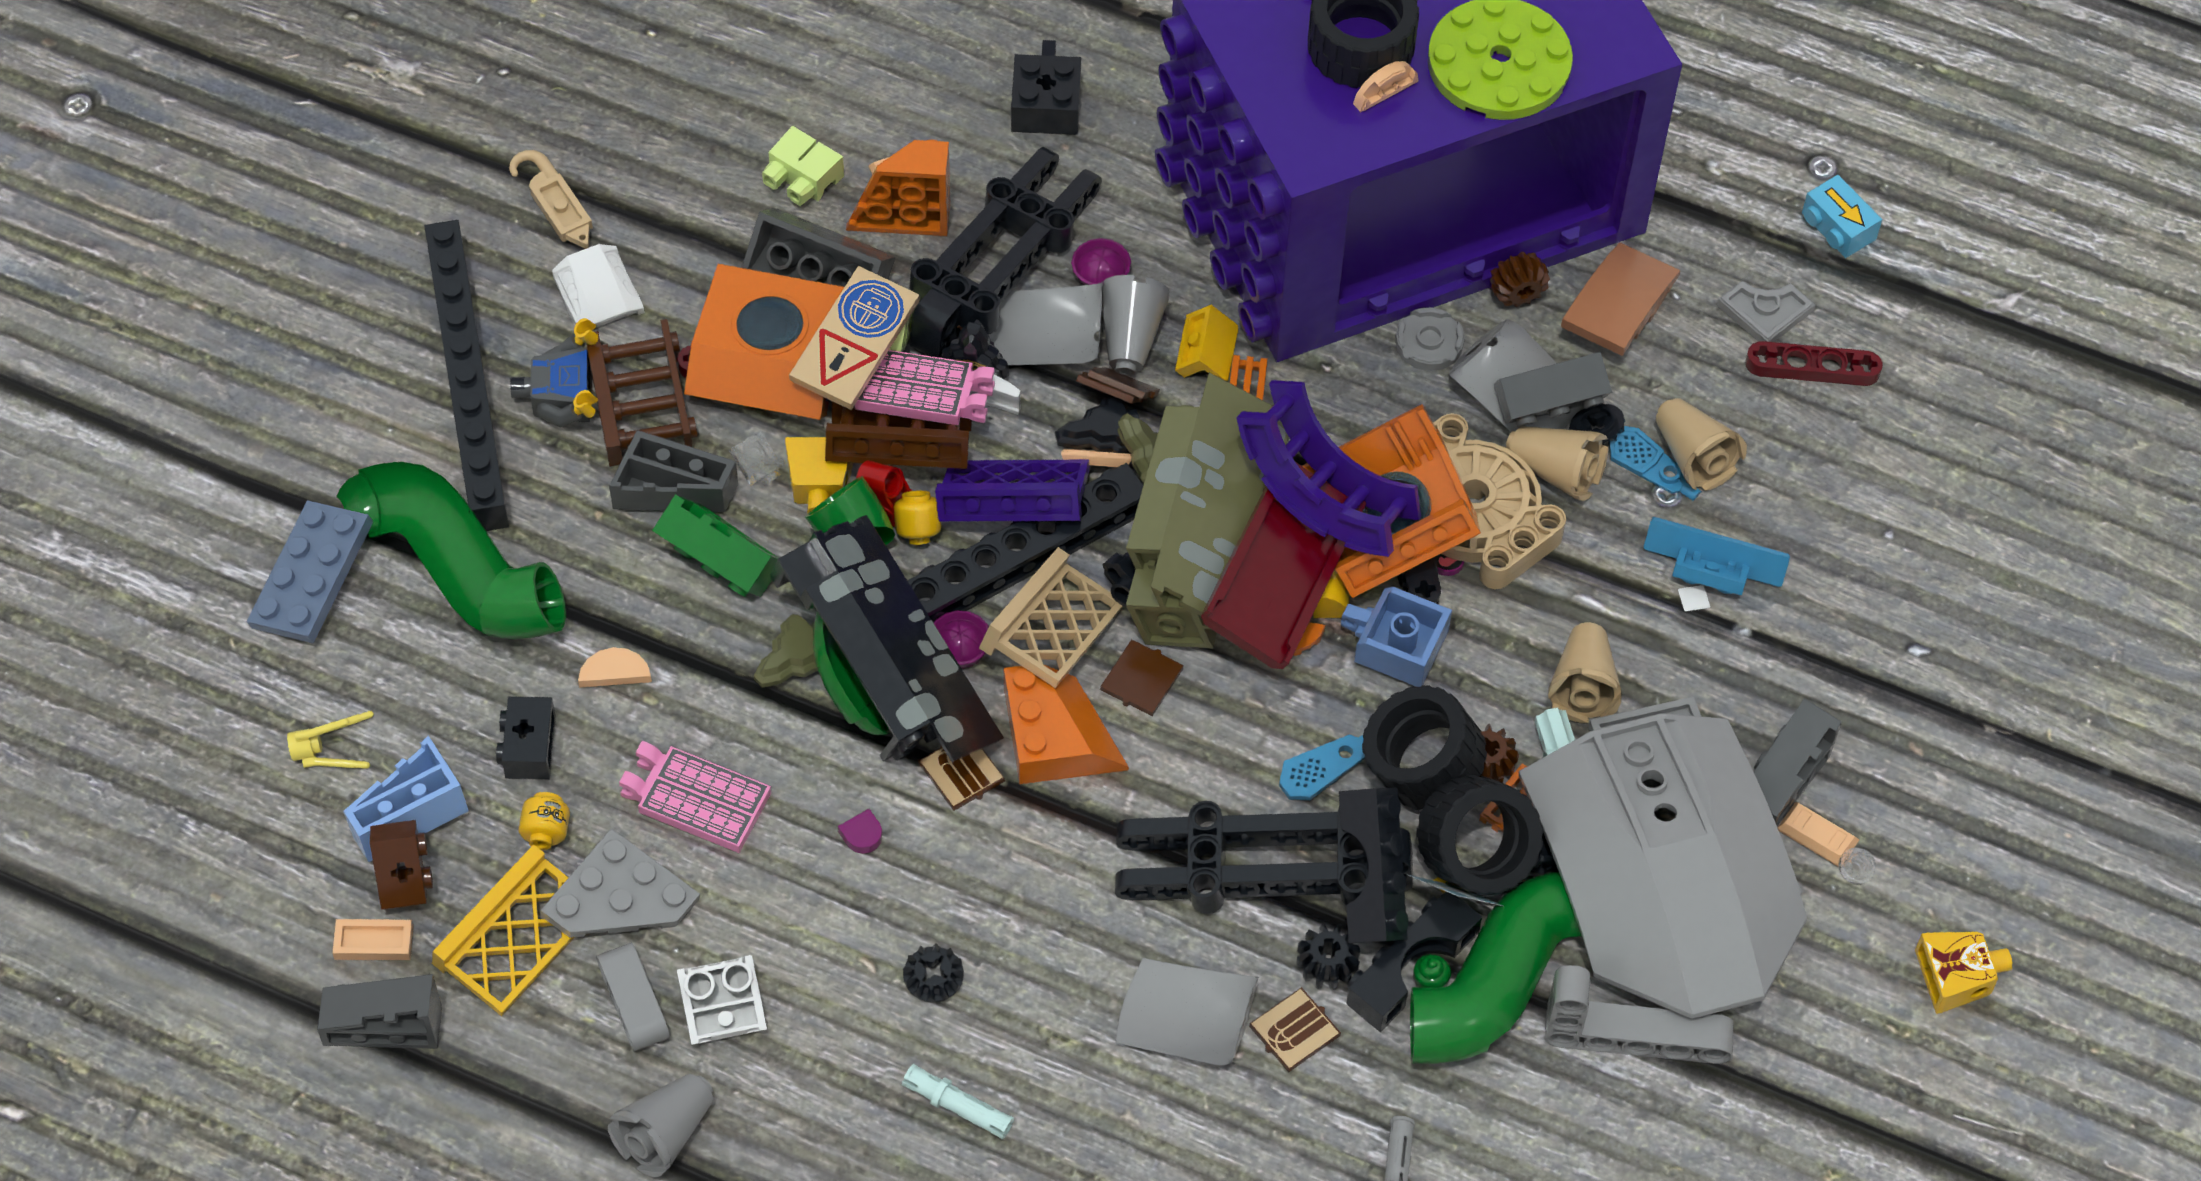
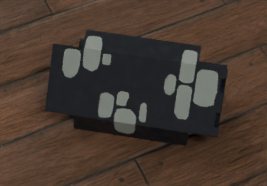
(888, 640)

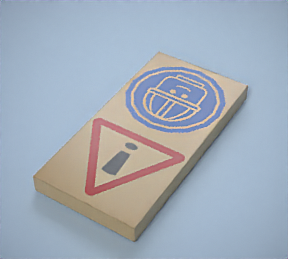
(854, 337)

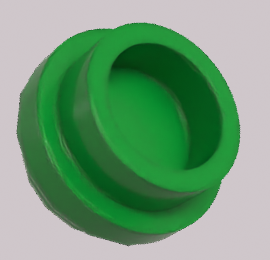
(1432, 971)

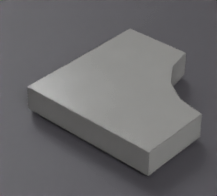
(1765, 312)

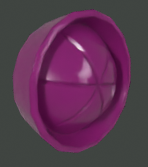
(1100, 260)
(963, 635)

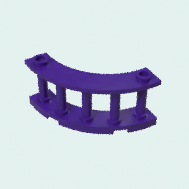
(1303, 495)

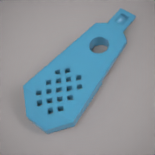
(1647, 467)
(1329, 761)

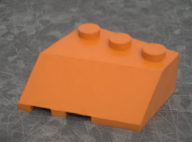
(907, 193)
(1056, 729)

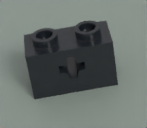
(530, 756)

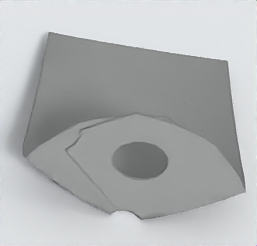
(1049, 325)
(1511, 355)
(1186, 1011)

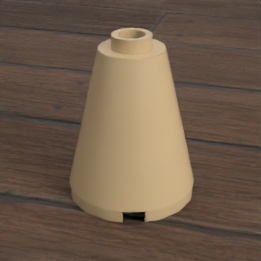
(1700, 444)
(1562, 457)
(1586, 676)

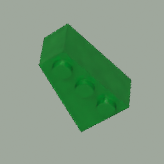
(717, 546)

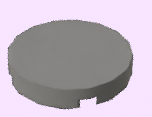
(1429, 339)

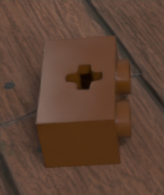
(395, 883)

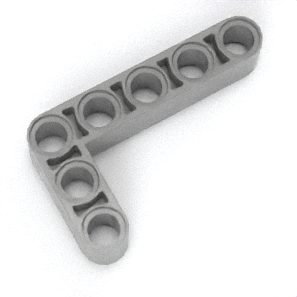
(1630, 1029)

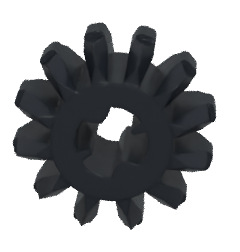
(1314, 960)

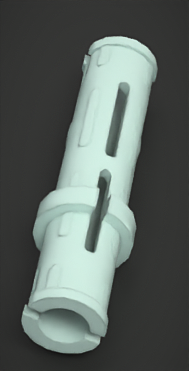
(952, 1098)

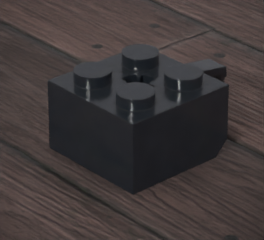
(1046, 92)

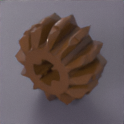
(1519, 279)
(1500, 755)

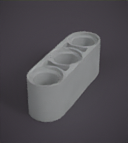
(632, 996)

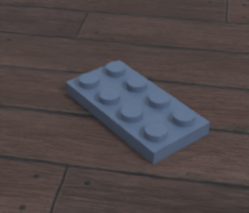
(309, 571)

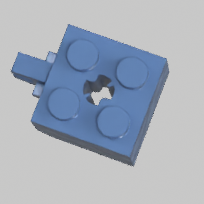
(1399, 634)

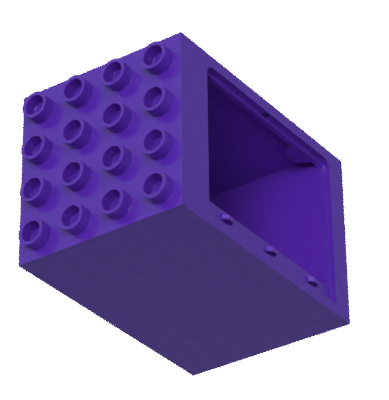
(1405, 206)

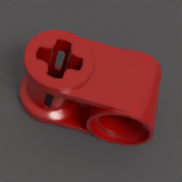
(886, 483)

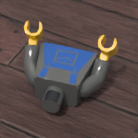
(561, 380)

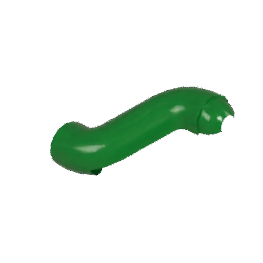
(457, 550)
(838, 677)
(1495, 976)

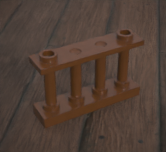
(613, 411)
(895, 440)

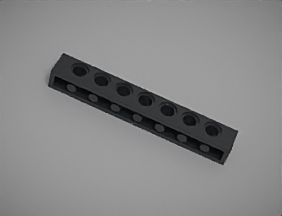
(1011, 566)

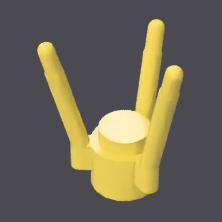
(306, 743)

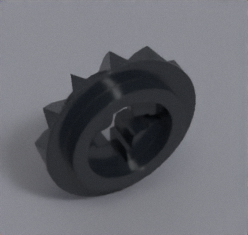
(1601, 415)
(936, 987)

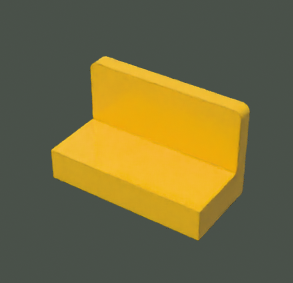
(1207, 343)

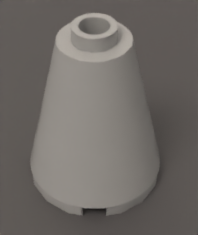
(1131, 320)
(661, 1123)

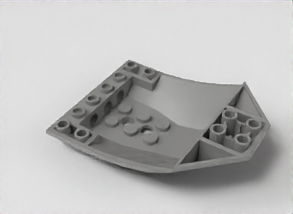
(1677, 907)

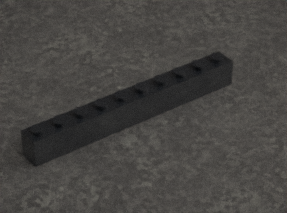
(466, 374)

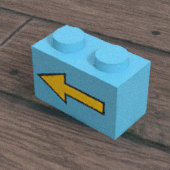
(1841, 216)

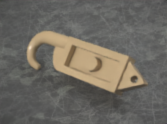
(555, 199)

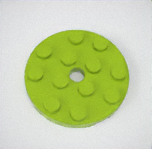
(1503, 90)

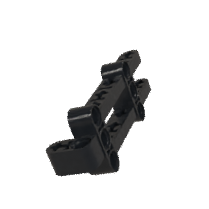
(1012, 204)
(1243, 880)

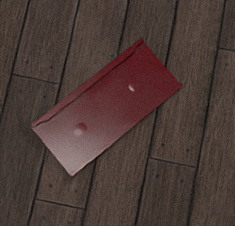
(1273, 581)

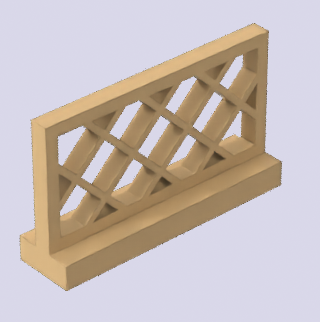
(1025, 608)

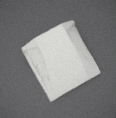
(596, 286)
(721, 1000)

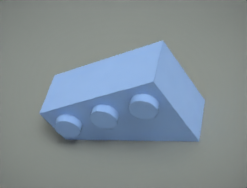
(417, 790)

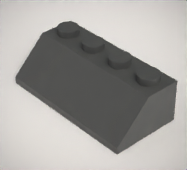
(808, 251)

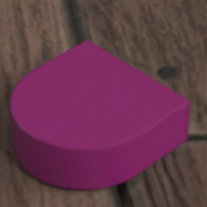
(862, 832)

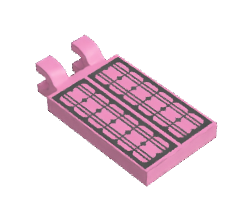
(928, 389)
(696, 795)

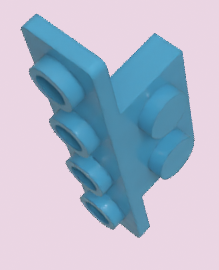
(1715, 558)

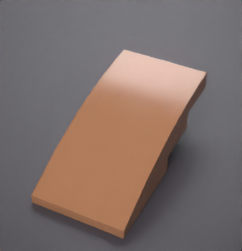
(1620, 298)

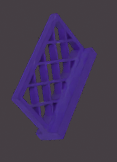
(1025, 500)

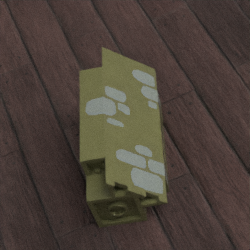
(1192, 514)

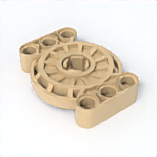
(1508, 514)

